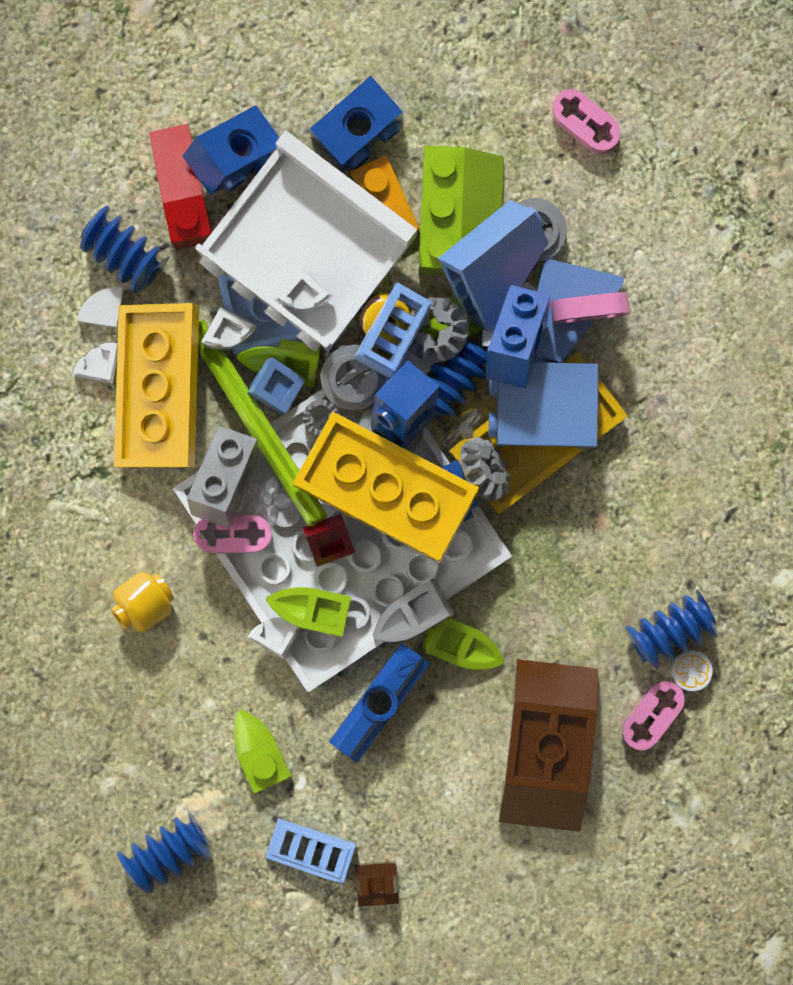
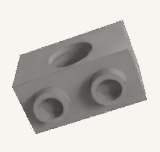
(223, 477)

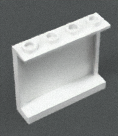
(311, 219)

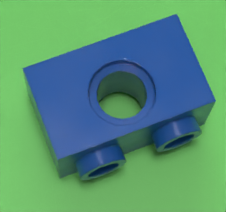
(365, 103)
(213, 155)
(517, 336)
(404, 405)

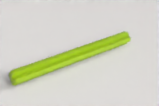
(259, 428)

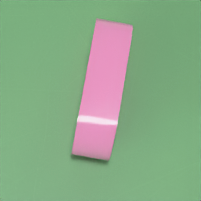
(592, 114)
(590, 307)
(234, 544)
(661, 720)

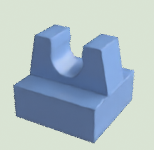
(276, 386)

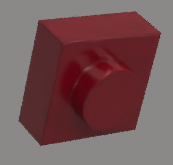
(329, 540)

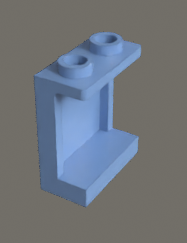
(552, 411)

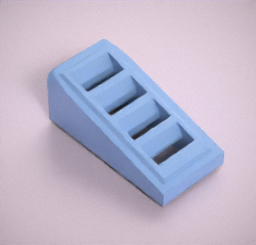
(398, 352)
(347, 848)

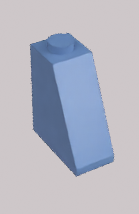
(492, 259)
(569, 281)

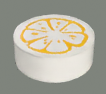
(691, 670)

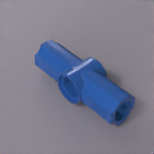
(362, 724)

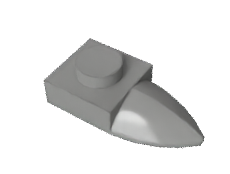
(413, 613)

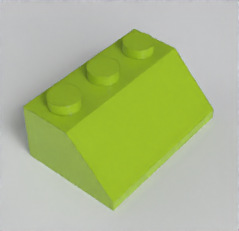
(457, 195)

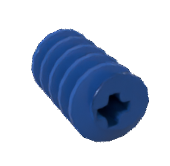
(121, 251)
(456, 377)
(672, 630)
(166, 854)

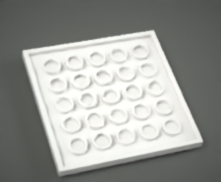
(372, 576)

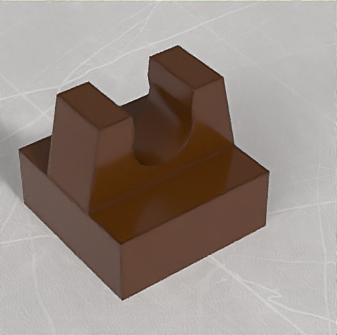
(376, 883)

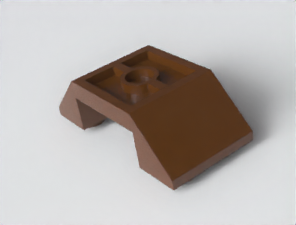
(550, 745)

